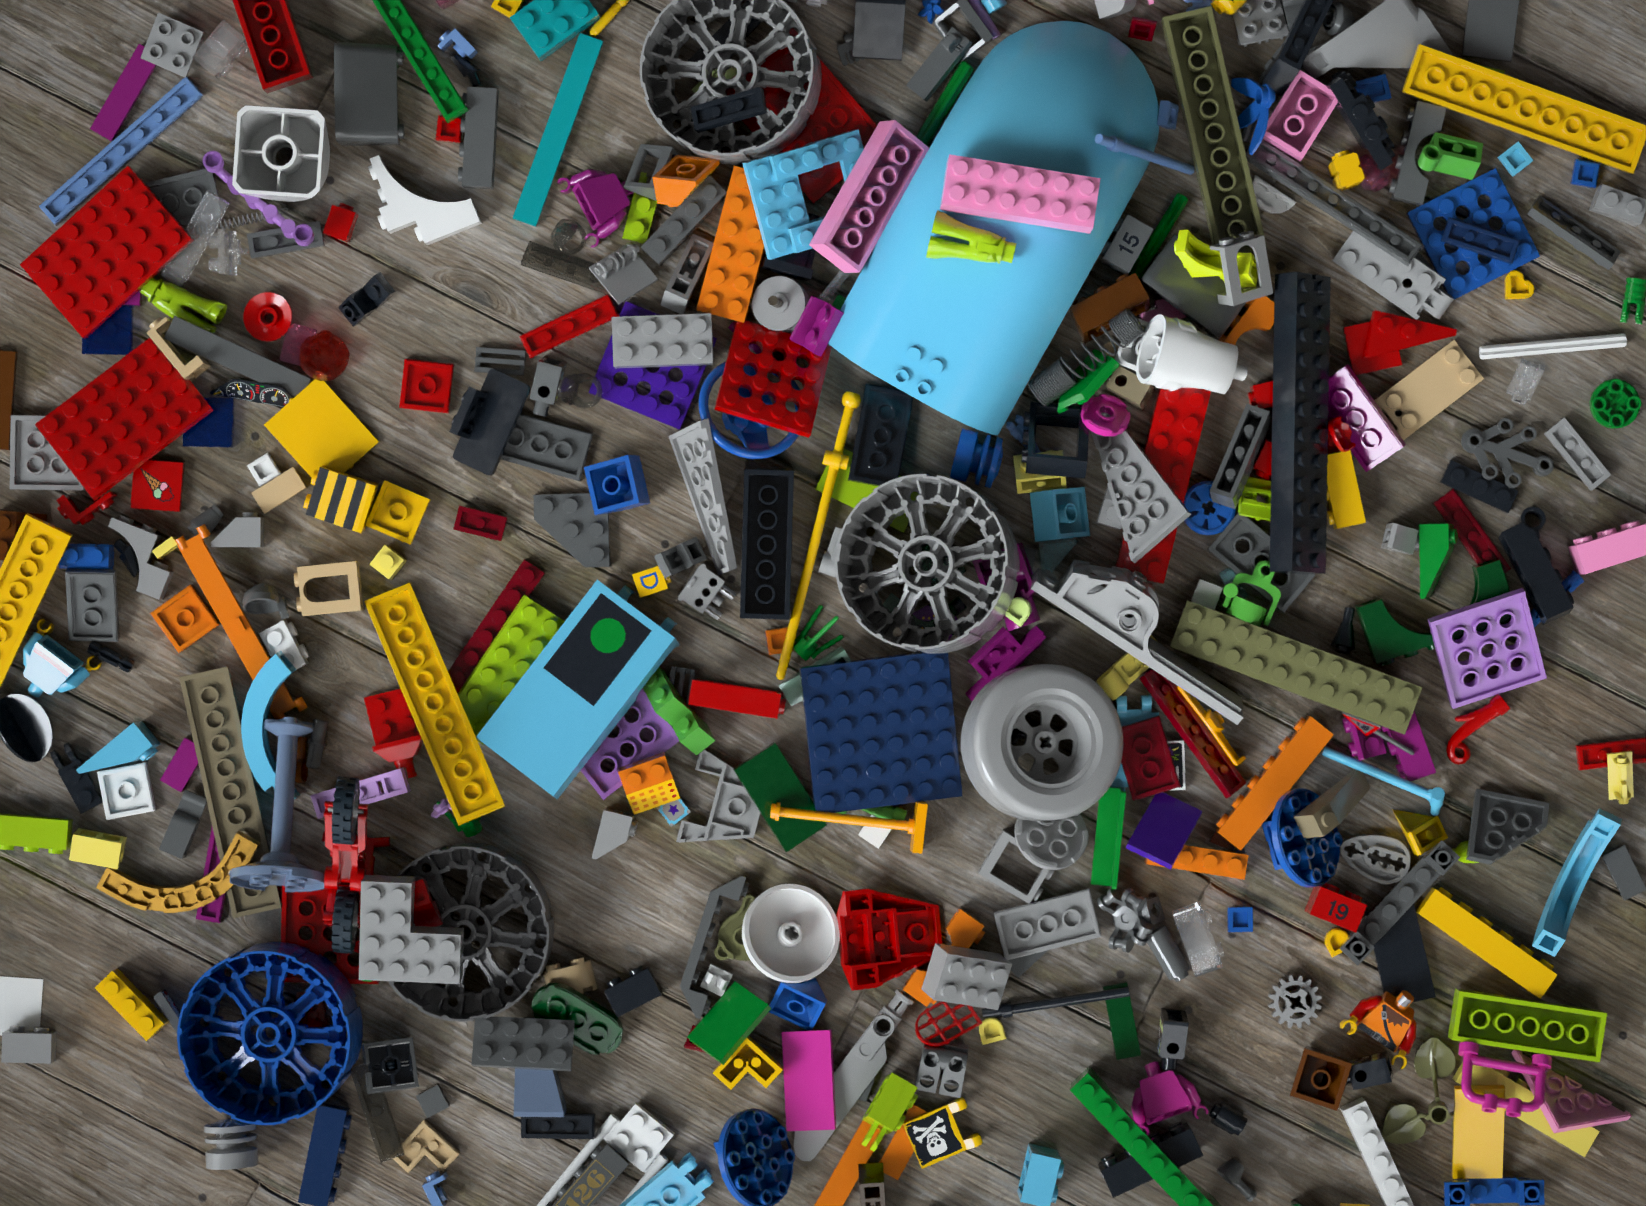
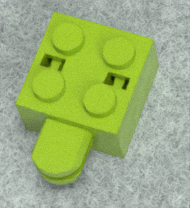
(888, 1108)

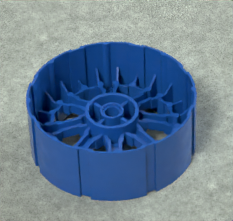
(204, 1061)

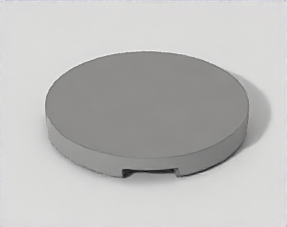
(1052, 842)

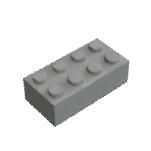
(662, 340)

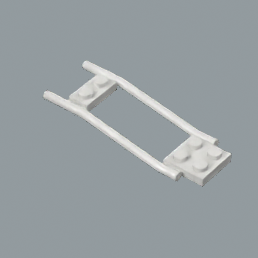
(635, 1137)

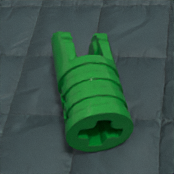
(1636, 295)

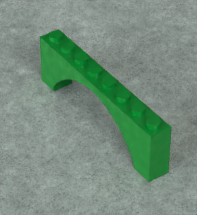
(1113, 1116)

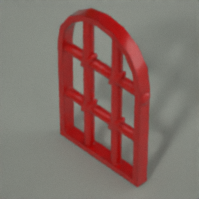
(941, 1032)

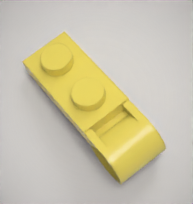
(1121, 675)

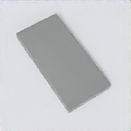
(1047, 924)

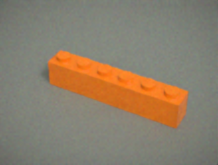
(1277, 778)

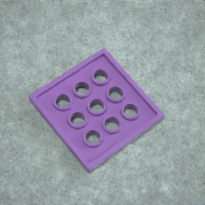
(1467, 619)
(664, 738)

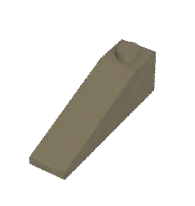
(1332, 806)

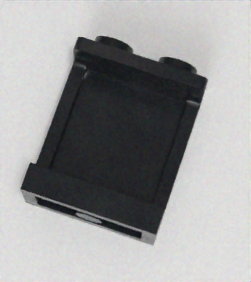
(794, 264)

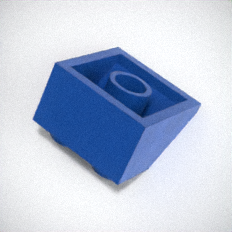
(617, 484)

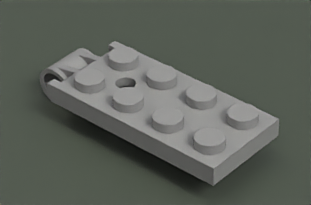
(1387, 274)

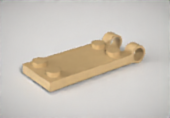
(1429, 389)

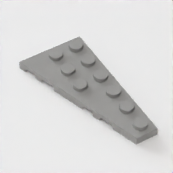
(700, 471)
(1139, 493)

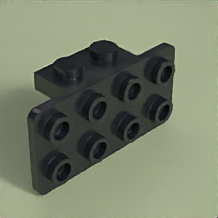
(488, 420)

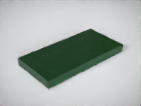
(771, 780)

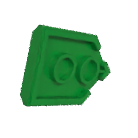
(1093, 381)

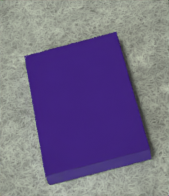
(1164, 829)

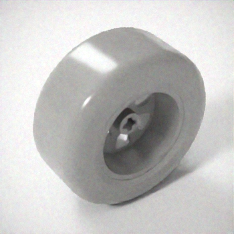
(1090, 724)

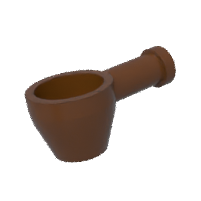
(301, 769)

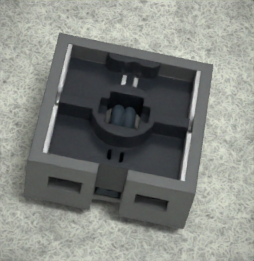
(397, 1072)

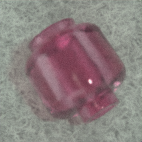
(1374, 178)

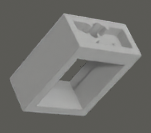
(992, 858)

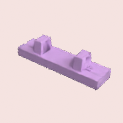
(393, 784)

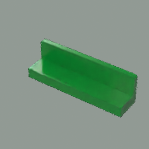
(1108, 837)

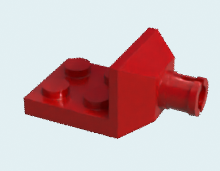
(394, 729)

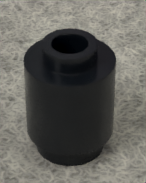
(1228, 1118)

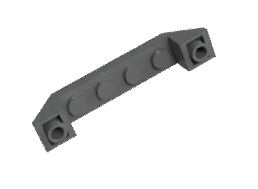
(1398, 901)
(698, 999)

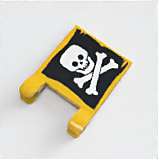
(937, 1135)

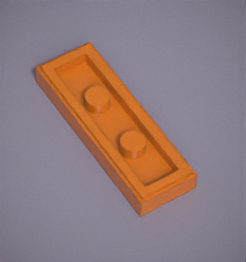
(900, 1149)

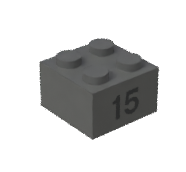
(1126, 245)

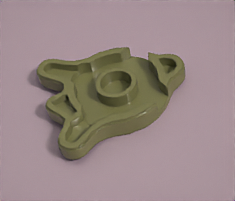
(730, 939)

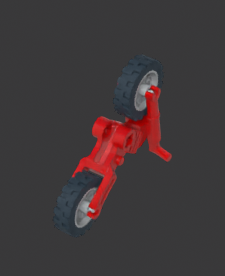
(351, 860)

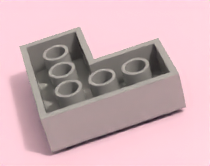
(395, 947)

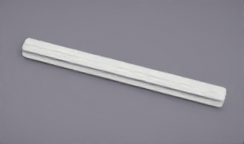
(1552, 346)

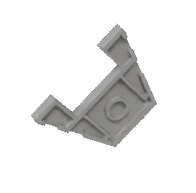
(732, 810)

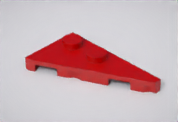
(1394, 332)

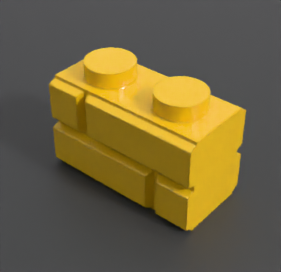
(1345, 170)

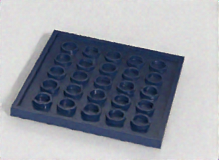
(881, 731)

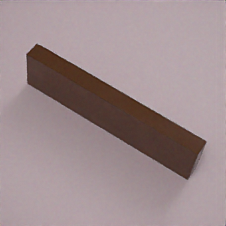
(8, 364)

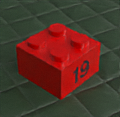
(1335, 907)

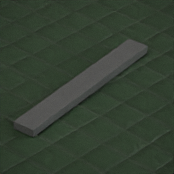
(1335, 203)

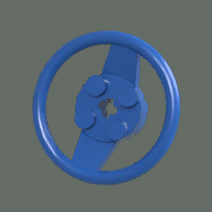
(751, 433)

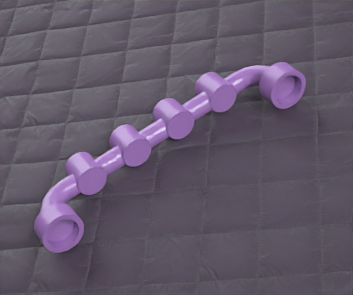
(302, 233)

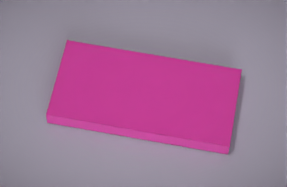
(809, 1080)

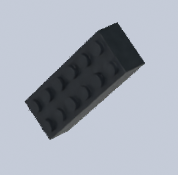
(767, 544)

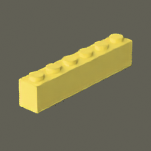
(1577, 1140)

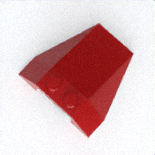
(884, 936)

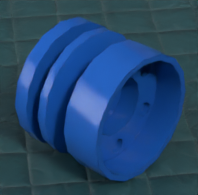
(976, 458)

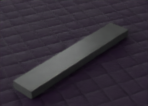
(235, 356)

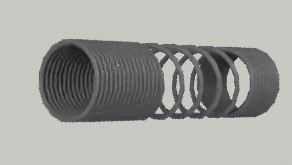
(1060, 377)

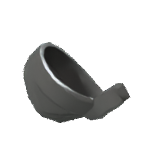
(264, 600)

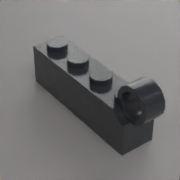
(1534, 568)

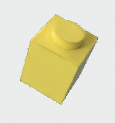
(388, 562)

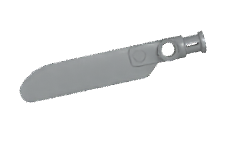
(855, 1073)

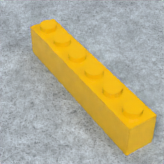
(1487, 943)

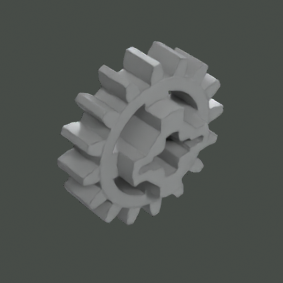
(1300, 991)

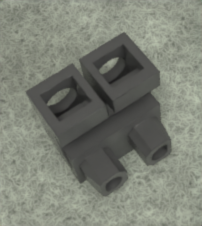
(950, 1059)

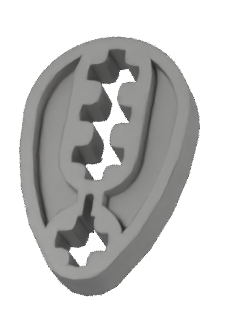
(1375, 872)

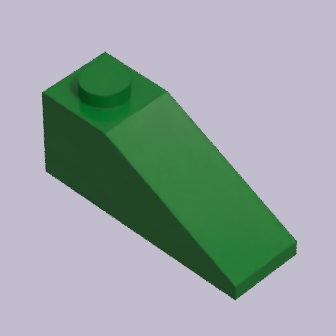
(1435, 549)

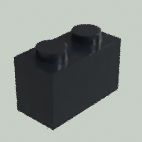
(632, 991)

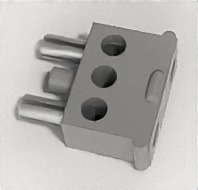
(695, 585)

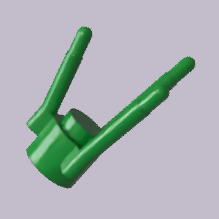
(807, 646)

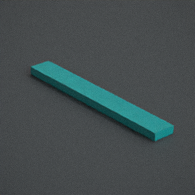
(558, 130)

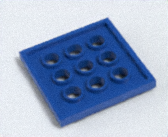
(1467, 196)

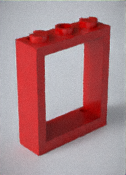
(736, 698)

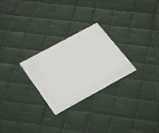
(20, 1002)

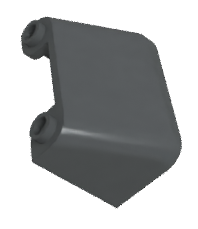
(367, 94)
(1191, 296)

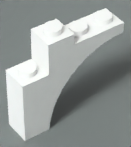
(433, 218)

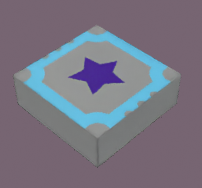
(674, 811)

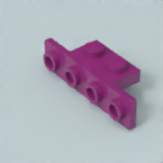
(1001, 655)

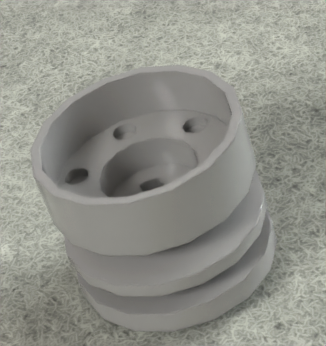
(230, 1145)

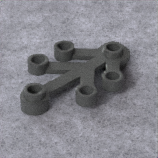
(1503, 452)

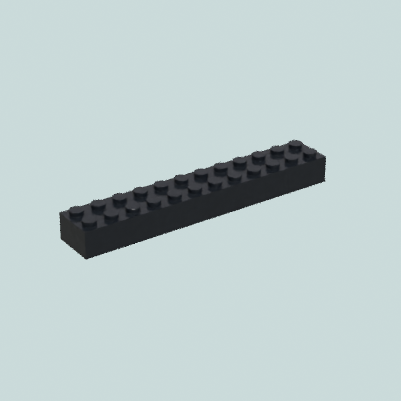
(1300, 423)

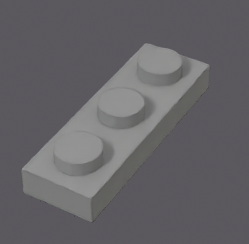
(1577, 454)

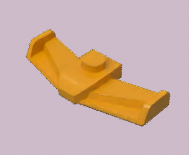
(1214, 722)

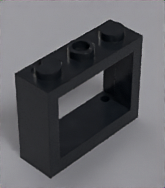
(1055, 464)

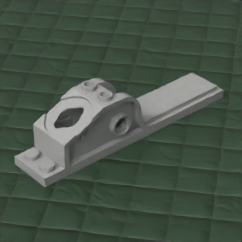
(1105, 613)

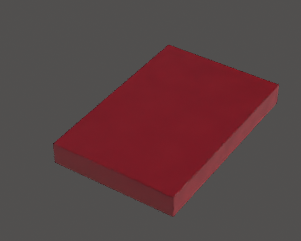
(1147, 759)

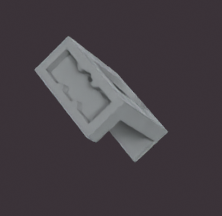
(1228, 252)

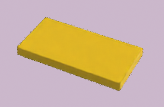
(1477, 1136)

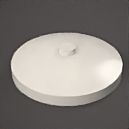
(790, 933)

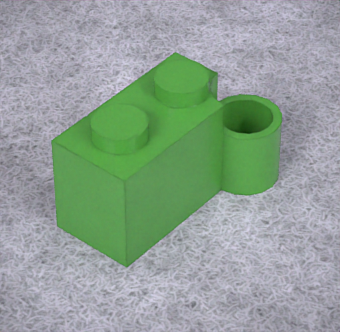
(1451, 156)

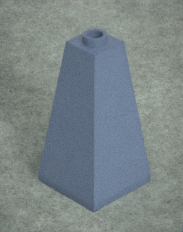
(538, 1094)

